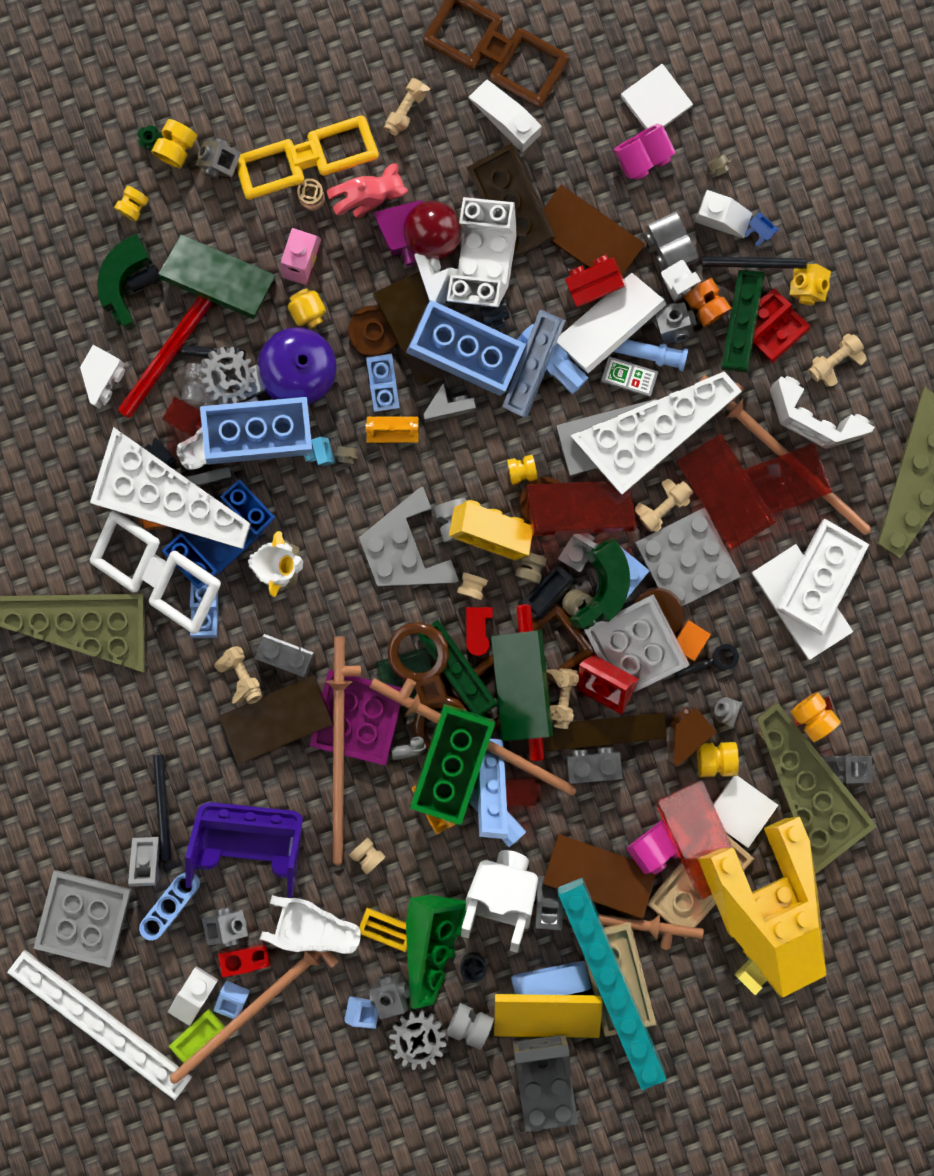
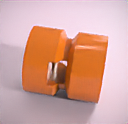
(716, 305)

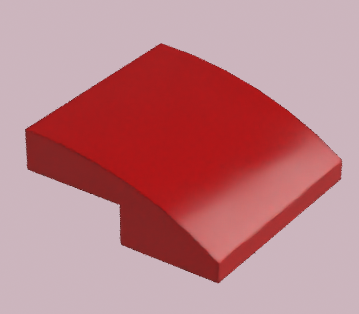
(777, 326)

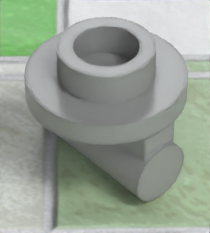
(727, 711)

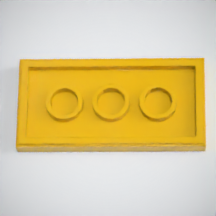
(547, 1015)

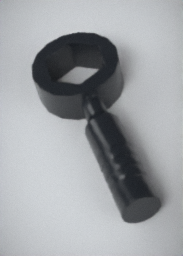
(203, 351)
(703, 664)

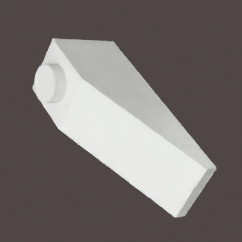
(506, 115)

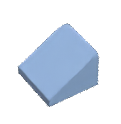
(231, 1000)
(361, 1013)

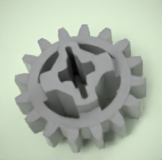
(236, 381)
(427, 1046)

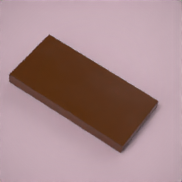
(588, 233)
(609, 877)

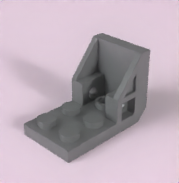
(545, 1082)

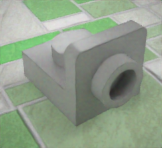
(576, 549)

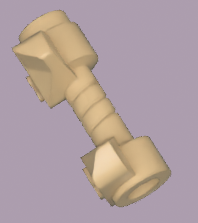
(399, 121)
(823, 369)
(677, 496)
(565, 679)
(247, 687)

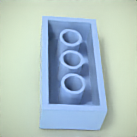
(466, 348)
(256, 430)

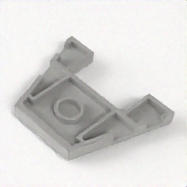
(394, 553)

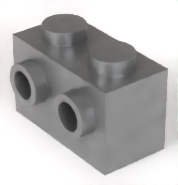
(593, 767)

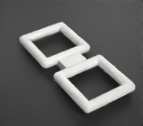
(155, 572)

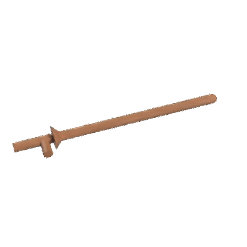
(736, 410)
(339, 686)
(414, 705)
(653, 927)
(309, 958)

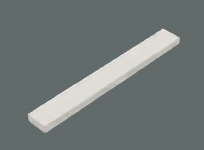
(97, 1023)

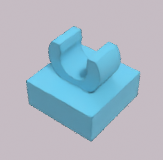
(321, 452)

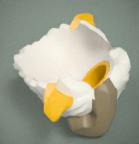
(277, 564)

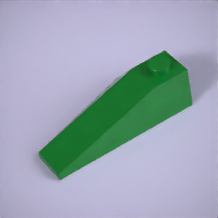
(430, 934)

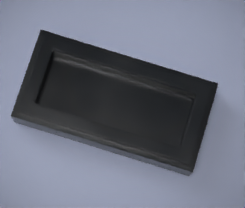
(549, 591)

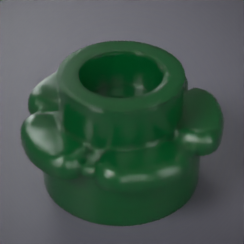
(144, 132)

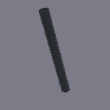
(755, 262)
(162, 811)

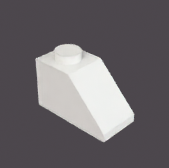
(723, 214)

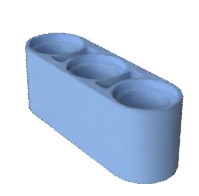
(161, 915)
(554, 980)

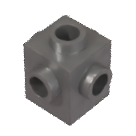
(217, 158)
(675, 323)
(225, 927)
(390, 995)

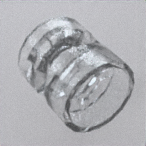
(192, 392)

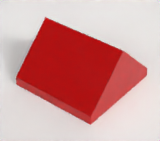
(606, 683)

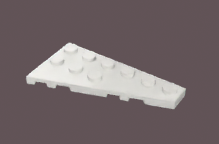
(645, 436)
(151, 490)

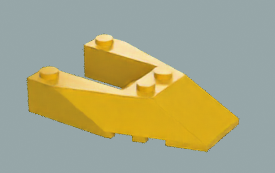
(779, 921)

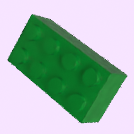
(452, 764)

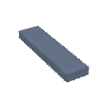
(533, 363)

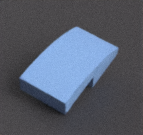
(382, 382)
(210, 625)

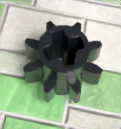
(495, 315)

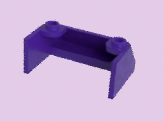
(246, 834)

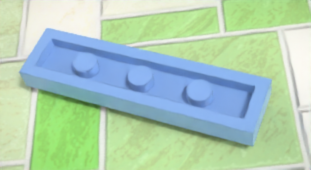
(492, 796)

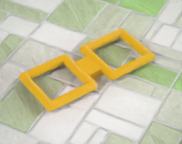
(306, 156)

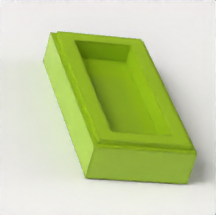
(196, 1036)

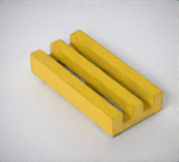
(365, 921)

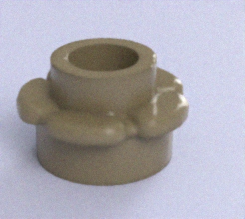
(719, 165)
(346, 454)

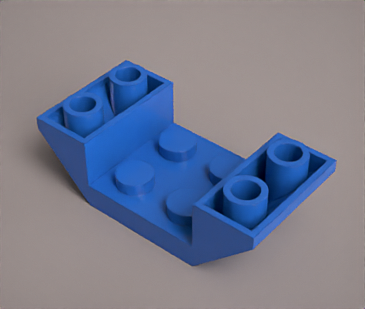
(217, 556)

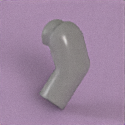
(413, 749)

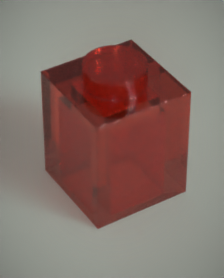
(183, 417)
(522, 791)

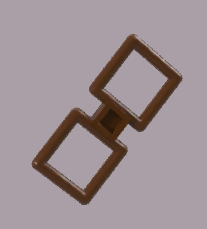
(498, 50)
(557, 611)

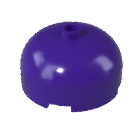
(286, 377)

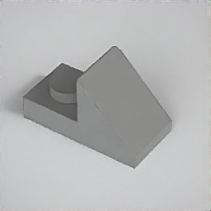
(441, 409)
(144, 862)

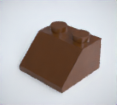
(687, 734)

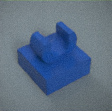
(763, 227)

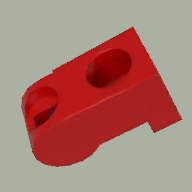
(476, 638)
(243, 959)

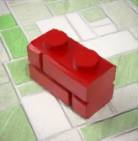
(595, 281)

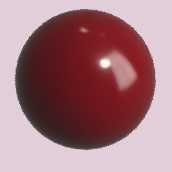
(432, 230)

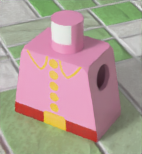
(300, 255)

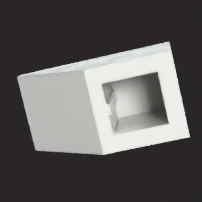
(100, 373)

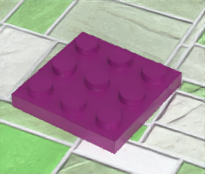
(368, 721)

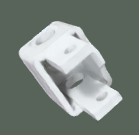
(502, 893)

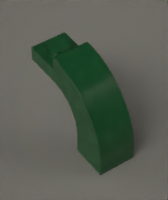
(117, 266)
(613, 585)

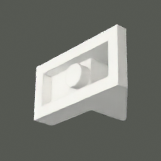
(679, 280)
(435, 281)
(192, 996)

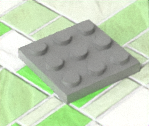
(688, 557)
(639, 643)
(82, 918)

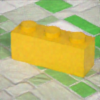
(491, 530)

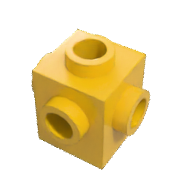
(810, 284)

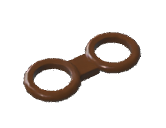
(428, 683)

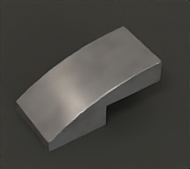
(851, 768)
(548, 908)

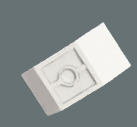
(484, 253)
(785, 396)

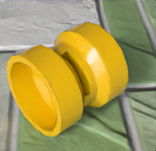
(131, 203)
(522, 469)

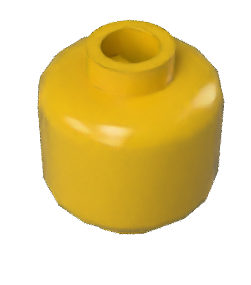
(306, 308)

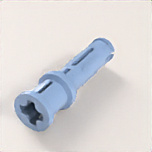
(661, 354)

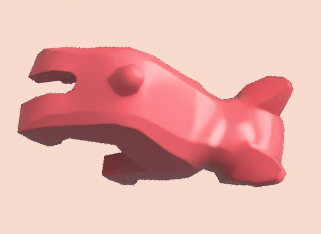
(368, 192)

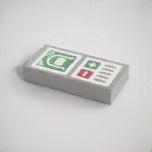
(629, 376)

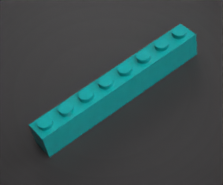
(612, 983)

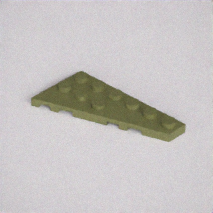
(914, 488)
(91, 624)
(812, 789)

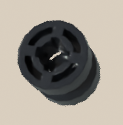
(471, 971)

